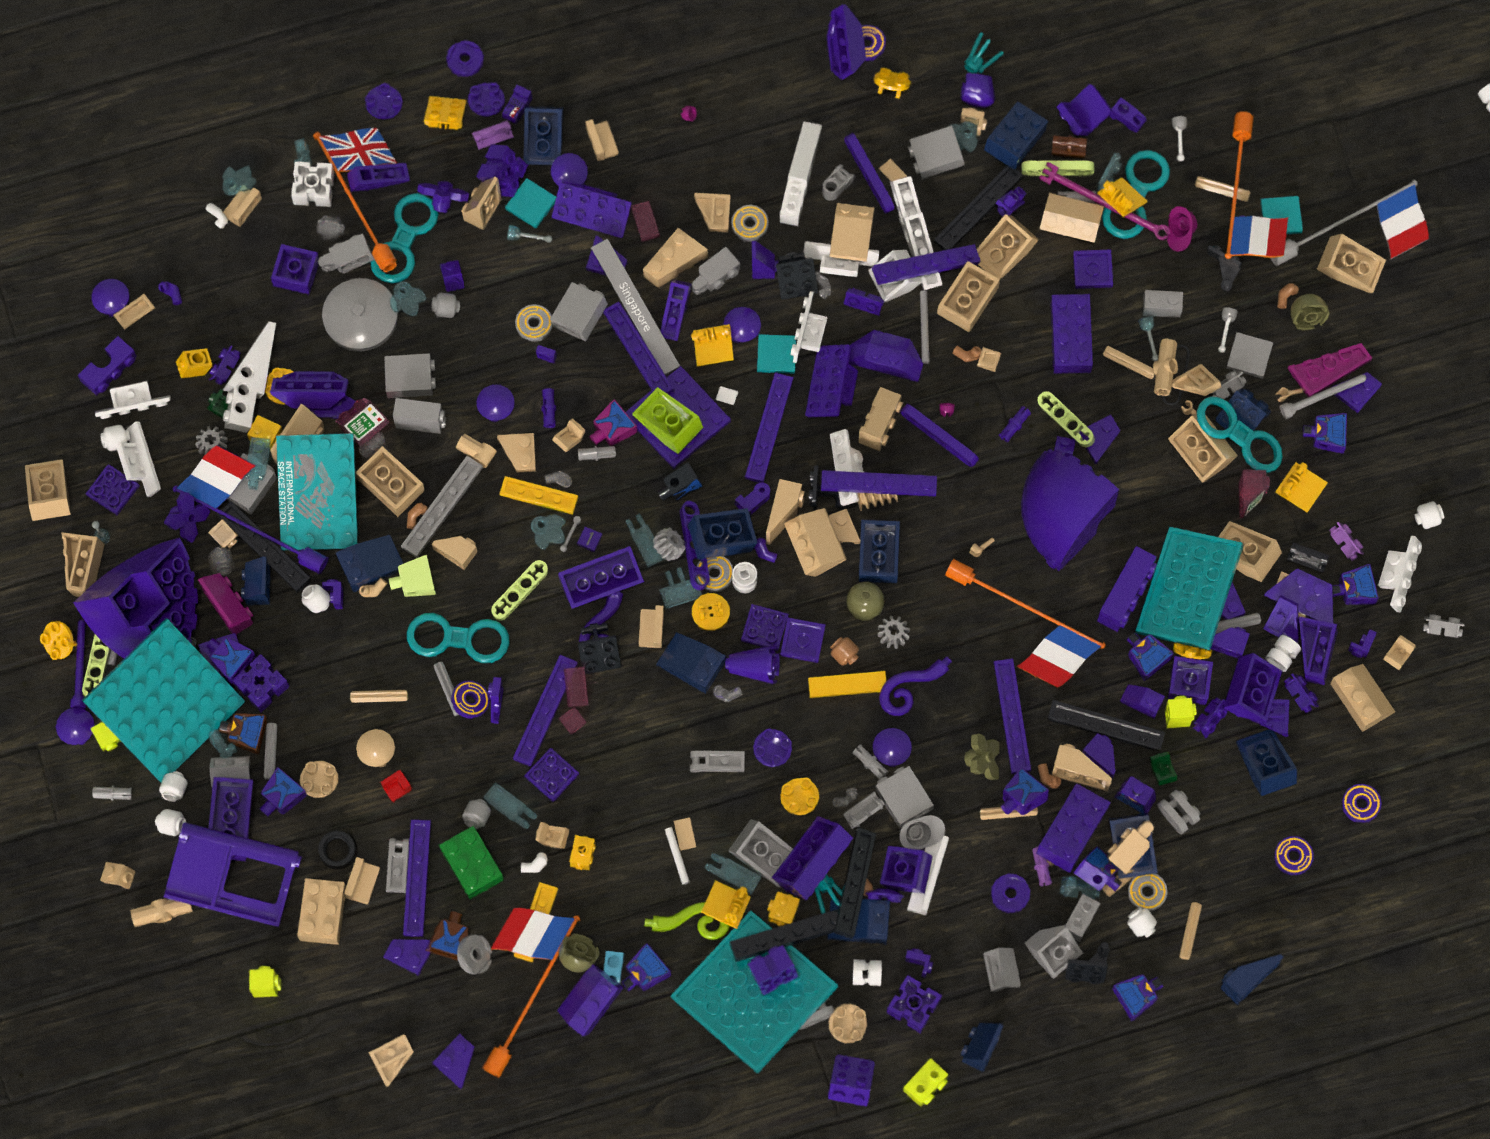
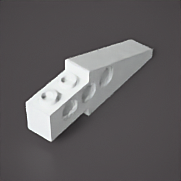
(800, 173)
(914, 225)
(256, 365)

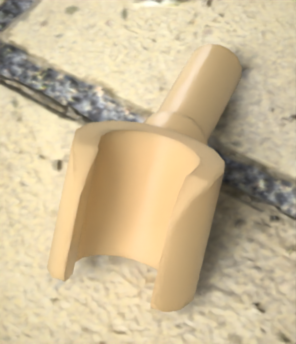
(1285, 393)
(1188, 411)
(977, 550)

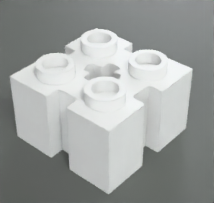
(305, 176)

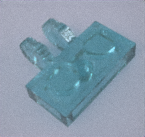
(678, 593)

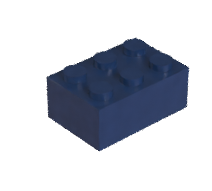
(1016, 135)
(722, 533)
(879, 551)

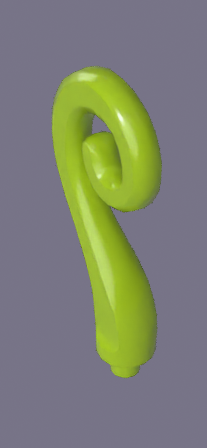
(664, 924)

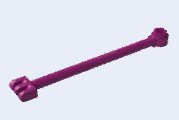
(1052, 175)

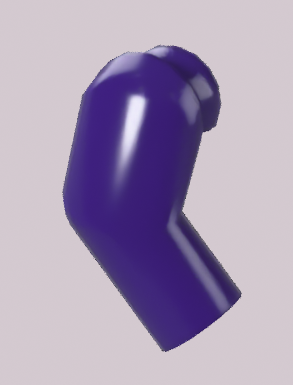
(171, 290)
(762, 551)

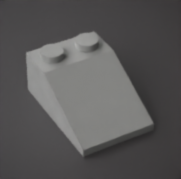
(760, 849)

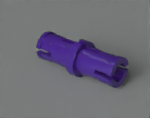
(548, 408)
(1014, 424)

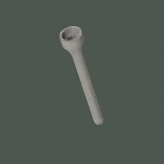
(1290, 409)

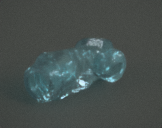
(302, 150)
(219, 743)

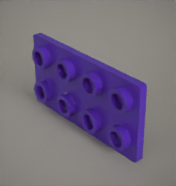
(591, 209)
(831, 381)

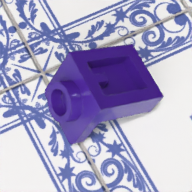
(336, 596)
(1366, 642)

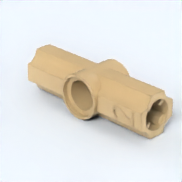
(1165, 367)
(159, 911)

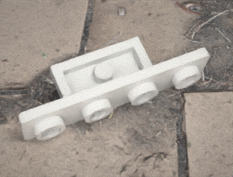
(837, 265)
(811, 330)
(131, 397)
(137, 460)
(846, 460)
(1398, 572)

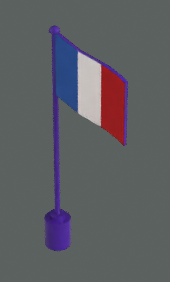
(217, 479)

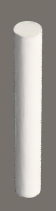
(677, 856)

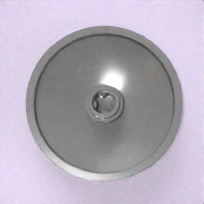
(359, 314)

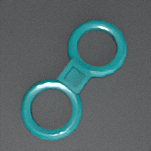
(1141, 188)
(405, 237)
(1239, 434)
(457, 637)

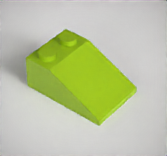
(668, 420)

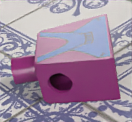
(613, 425)

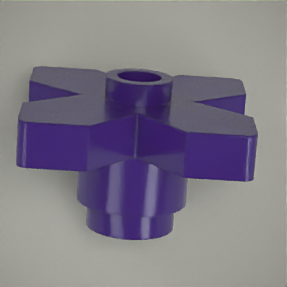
(442, 194)
(185, 516)

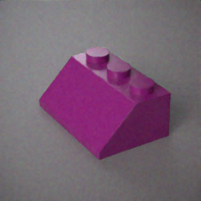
(226, 602)

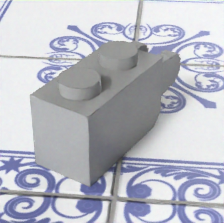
(347, 255)
(716, 271)

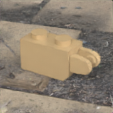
(1131, 847)

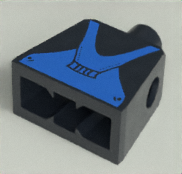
(685, 479)

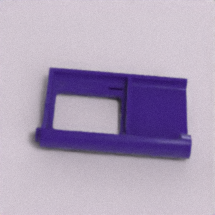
(203, 865)

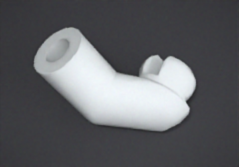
(217, 212)
(537, 864)

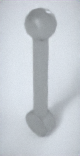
(577, 520)

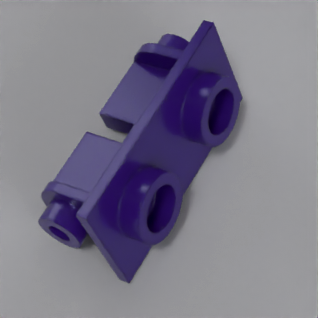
(858, 300)
(219, 370)
(1306, 698)
(1208, 723)

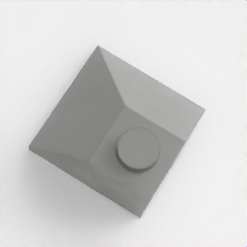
(1053, 949)

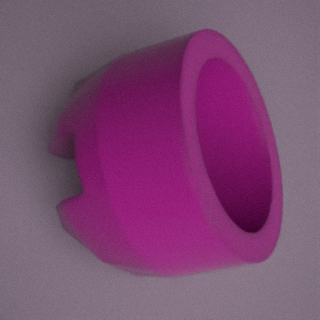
(689, 113)
(946, 408)

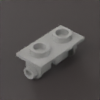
(1233, 382)
(1451, 626)
(863, 810)

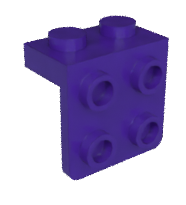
(1085, 111)
(851, 1080)

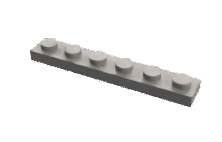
(442, 506)

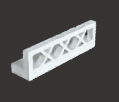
(920, 902)

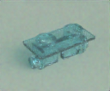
(1071, 886)

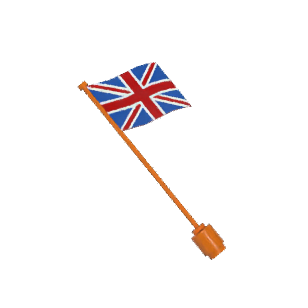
(355, 149)

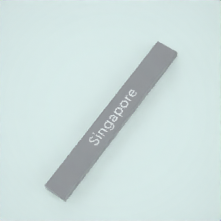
(635, 306)

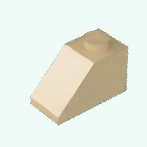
(456, 549)

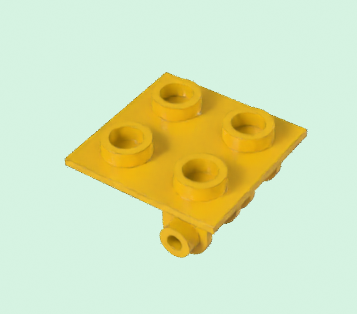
(446, 112)
(1122, 196)
(713, 345)
(1301, 487)
(726, 904)

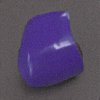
(978, 90)

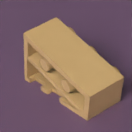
(674, 257)
(880, 419)
(81, 561)

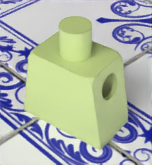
(414, 578)

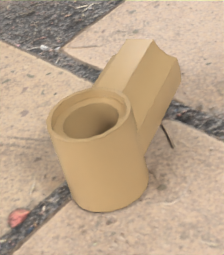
(479, 452)

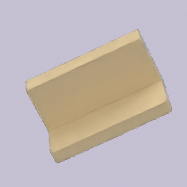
(601, 140)
(242, 206)
(651, 627)
(361, 881)

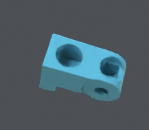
(614, 965)

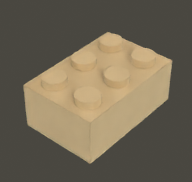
(968, 296)
(390, 481)
(322, 911)

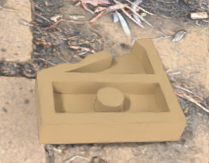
(715, 210)
(1197, 381)
(844, 527)
(391, 1058)

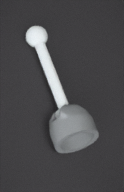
(1179, 123)
(1228, 316)

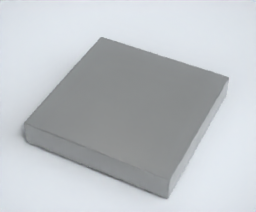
(1249, 355)

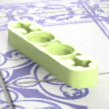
(1066, 168)
(1066, 419)
(518, 589)
(95, 663)

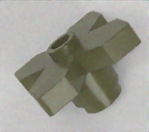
(982, 756)

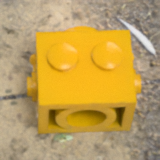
(194, 363)
(264, 429)
(584, 859)
(783, 909)

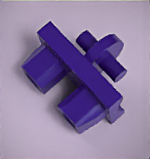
(1011, 201)

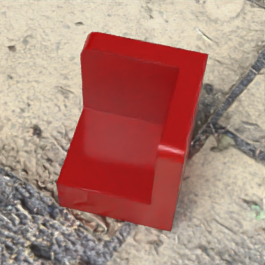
(396, 786)

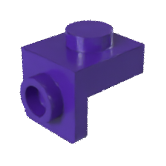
(452, 275)
(1065, 444)
(917, 957)

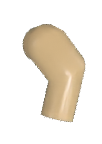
(373, 590)

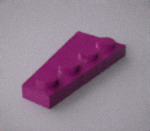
(1328, 369)

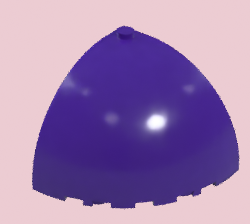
(1064, 505)
(140, 596)

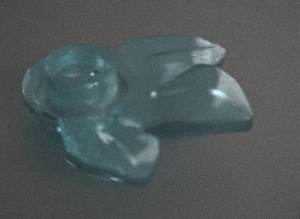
(965, 140)
(237, 181)
(406, 301)
(550, 532)

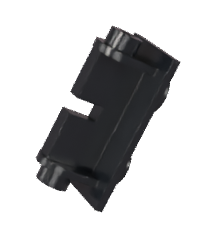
(1308, 557)

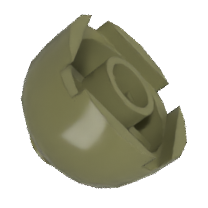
(1309, 311)
(865, 600)
(578, 953)

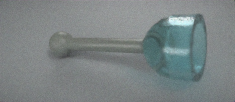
(515, 233)
(1147, 325)
(100, 532)

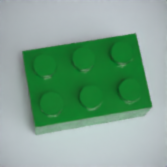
(471, 862)

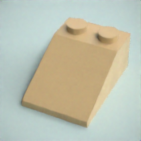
(483, 203)
(851, 232)
(1005, 246)
(1351, 263)
(47, 490)
(787, 501)
(1257, 553)
(1078, 768)

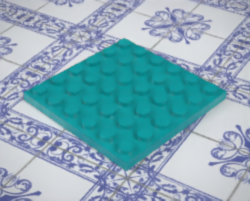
(163, 700)
(733, 1009)

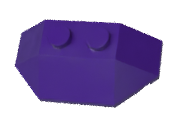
(845, 42)
(887, 355)
(311, 389)

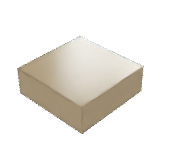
(989, 359)

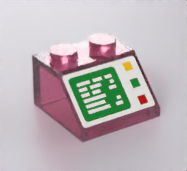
(362, 420)
(1252, 487)

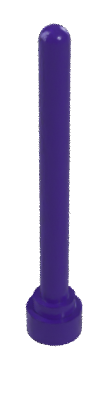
(77, 698)

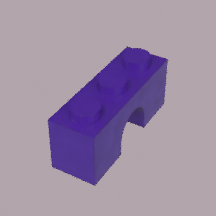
(97, 378)

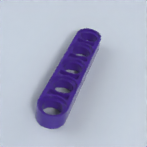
(869, 173)
(939, 435)
(694, 571)

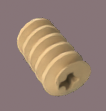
(867, 498)

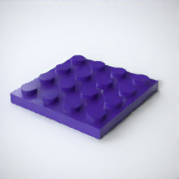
(697, 400)

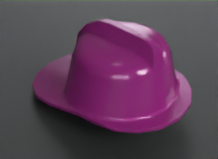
(1181, 226)

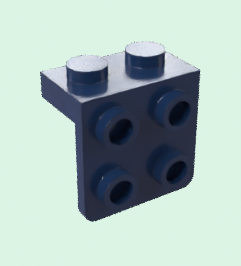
(1247, 408)

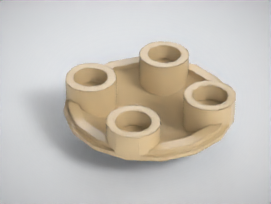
(375, 748)
(319, 779)
(848, 1023)

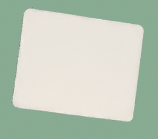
(726, 395)

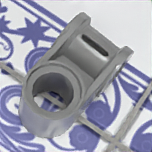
(839, 180)

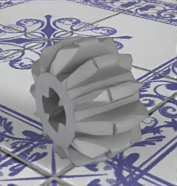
(204, 440)
(669, 544)
(899, 637)

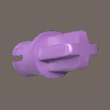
(1042, 869)

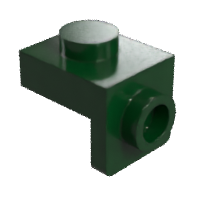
(217, 403)
(1162, 768)

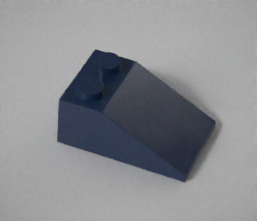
(542, 134)
(369, 561)
(692, 662)
(1267, 762)
(1147, 863)
(871, 923)
(1246, 978)
(982, 1045)

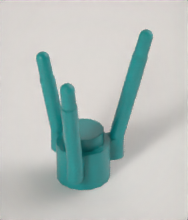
(974, 62)
(826, 886)

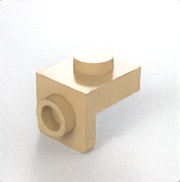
(975, 117)
(569, 435)
(224, 535)
(1399, 652)
(552, 835)
(117, 875)

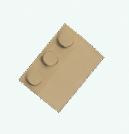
(1071, 217)
(301, 423)
(1200, 451)
(815, 542)
(1362, 696)

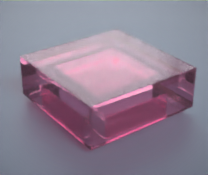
(572, 720)

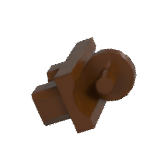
(1069, 146)

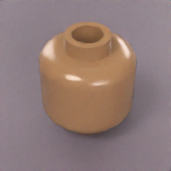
(844, 651)

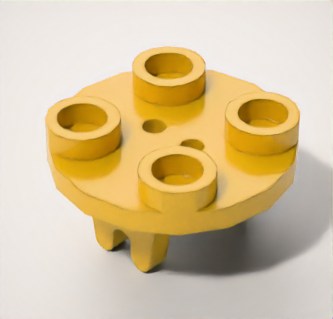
(892, 81)
(701, 613)
(57, 640)

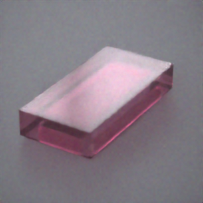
(645, 221)
(576, 687)

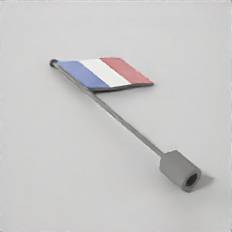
(1398, 216)

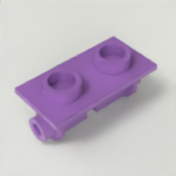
(493, 135)
(1352, 546)

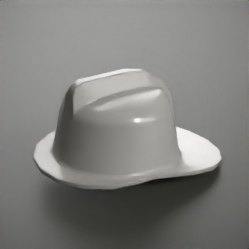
(922, 832)

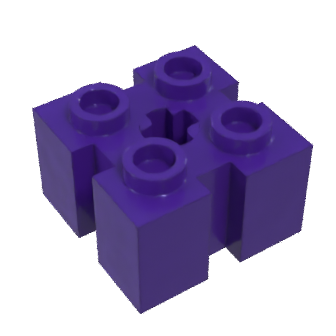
(505, 166)
(260, 694)
(772, 969)
(910, 992)

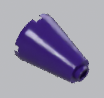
(756, 664)

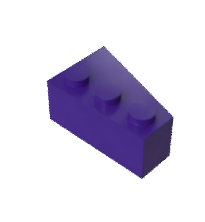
(1317, 648)

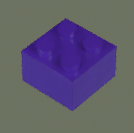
(295, 269)
(1190, 679)
(906, 869)

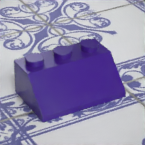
(1252, 688)
(589, 1000)

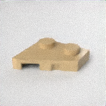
(520, 450)

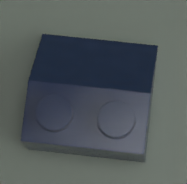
(256, 582)

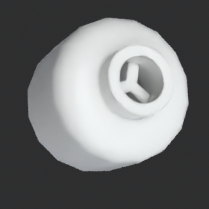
(113, 436)
(1429, 515)
(315, 598)
(173, 786)
(170, 822)
(1142, 922)

